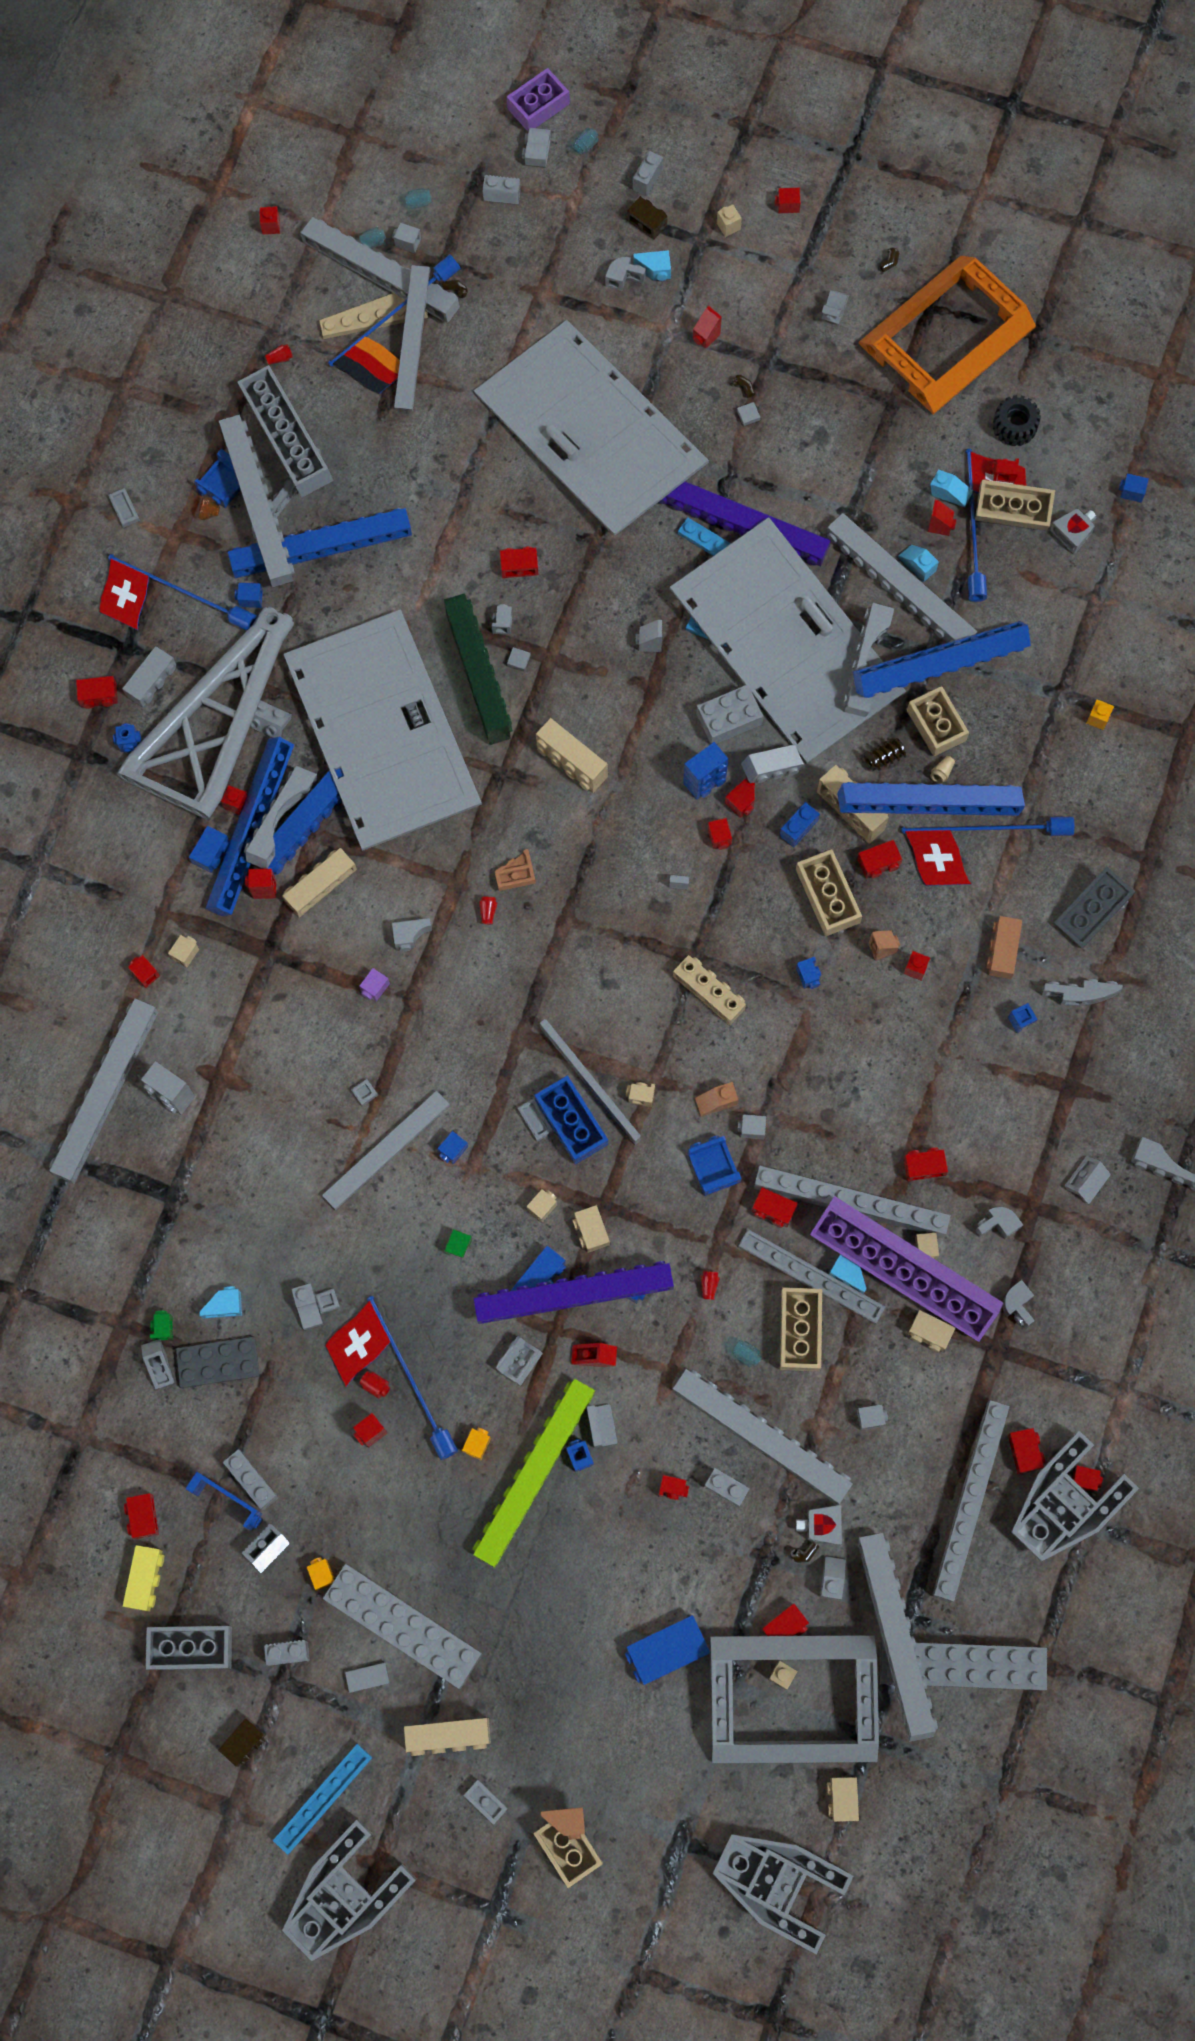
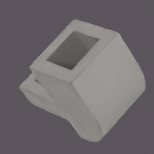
(621, 270)
(835, 306)
(1002, 1219)
(1013, 1302)

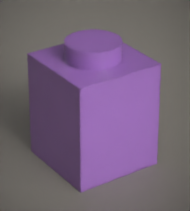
(374, 985)

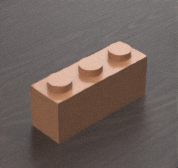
(1004, 947)

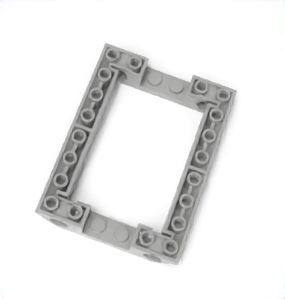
(857, 1647)

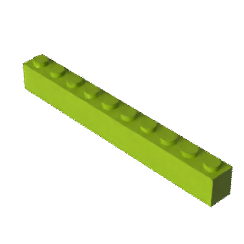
(534, 1473)

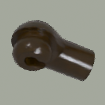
(892, 261)
(456, 285)
(746, 383)
(804, 1555)

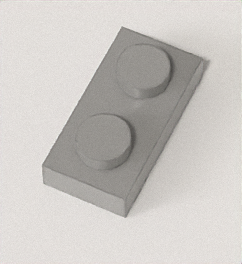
(485, 1802)

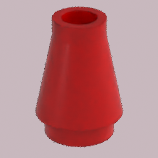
(279, 355)
(487, 908)
(709, 1284)

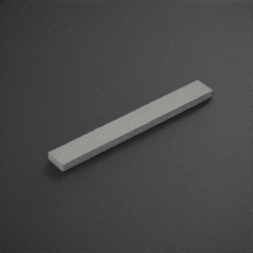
(412, 337)
(590, 1081)
(385, 1150)
(811, 1276)

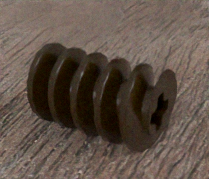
(884, 753)

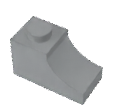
(408, 932)
(307, 1306)
(157, 1364)

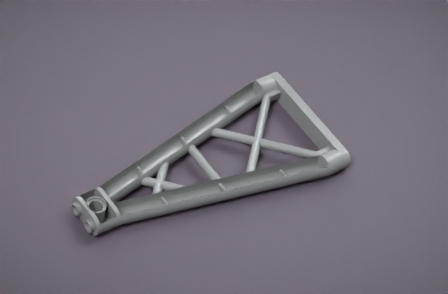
(222, 671)

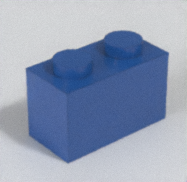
(799, 824)
(209, 849)

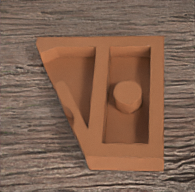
(516, 873)

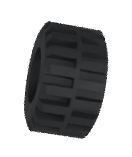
(1016, 433)

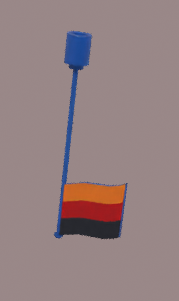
(372, 362)

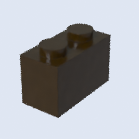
(647, 217)
(242, 1743)

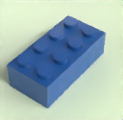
(571, 1120)

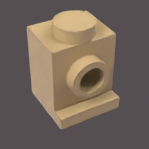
(640, 1094)

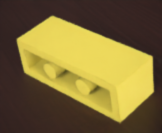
(143, 1578)

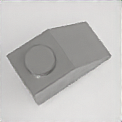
(650, 637)
(833, 1578)

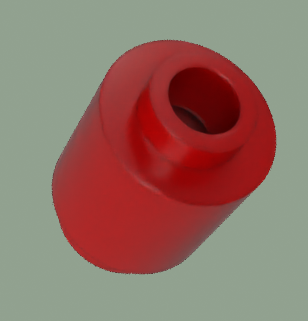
(375, 1384)

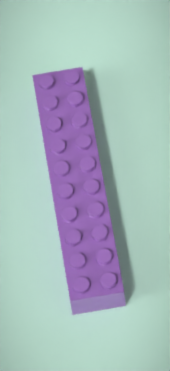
(907, 1269)

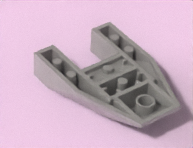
(1060, 1511)
(768, 1878)
(334, 1904)

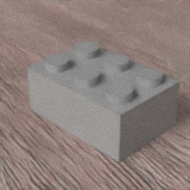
(729, 714)
(167, 1088)

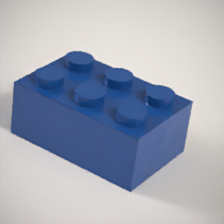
(705, 771)

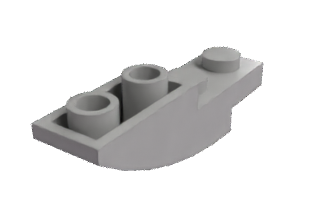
(1089, 992)

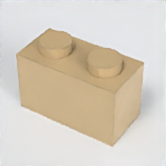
(591, 1229)
(931, 1331)
(843, 1799)

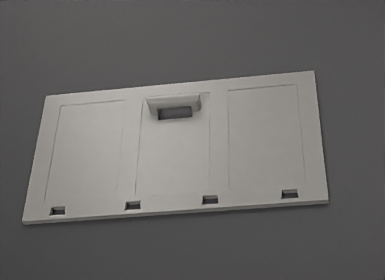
(623, 453)
(754, 603)
(391, 773)

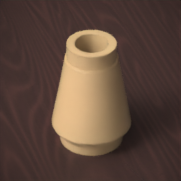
(942, 770)

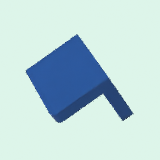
(1022, 1017)

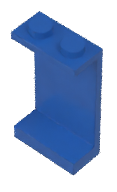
(199, 1482)
(667, 1650)

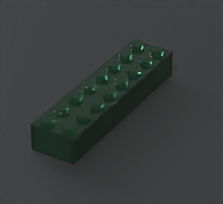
(478, 669)

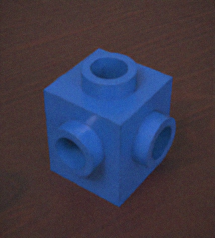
(126, 737)

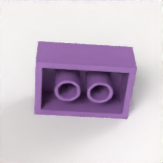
(538, 100)

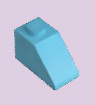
(656, 264)
(950, 488)
(919, 561)
(848, 1273)
(223, 1304)

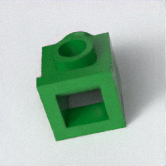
(162, 1326)

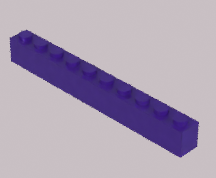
(742, 519)
(573, 1293)

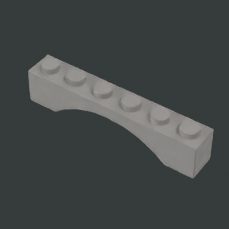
(877, 623)
(298, 786)
(1153, 1157)

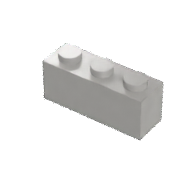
(149, 677)
(772, 764)
(250, 1480)

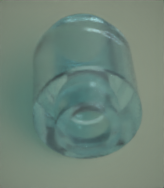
(586, 140)
(418, 198)
(373, 237)
(747, 1353)

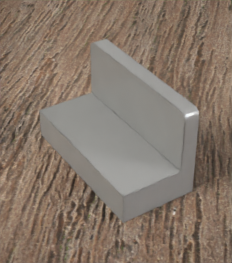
(1088, 1179)
(602, 1425)

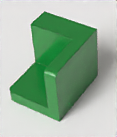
(458, 1243)

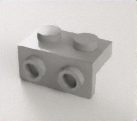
(270, 719)
(518, 1360)

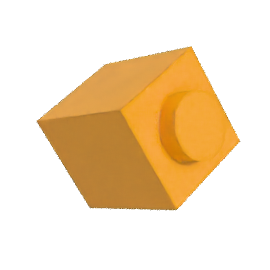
(1100, 714)
(477, 1443)
(320, 1573)

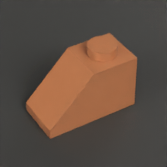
(883, 944)
(717, 1099)
(567, 1821)

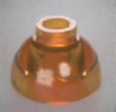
(208, 508)

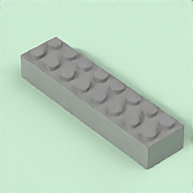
(285, 431)
(402, 1626)
(977, 1666)

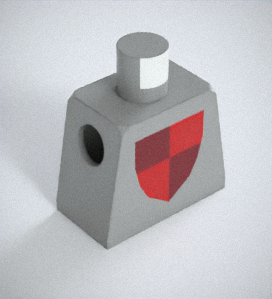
(1074, 528)
(823, 1525)

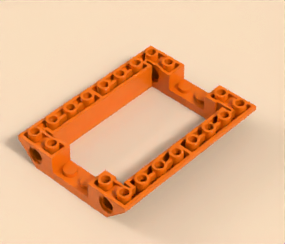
(922, 386)

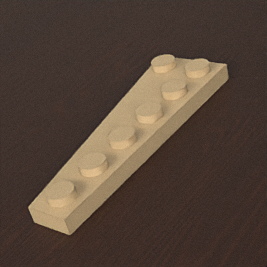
(364, 317)

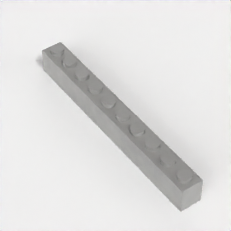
(375, 266)
(256, 502)
(898, 580)
(104, 1091)
(872, 1206)
(763, 1437)
(970, 1501)
(896, 1637)

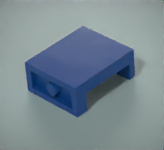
(219, 481)
(713, 1165)

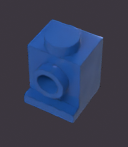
(809, 973)
(586, 1461)

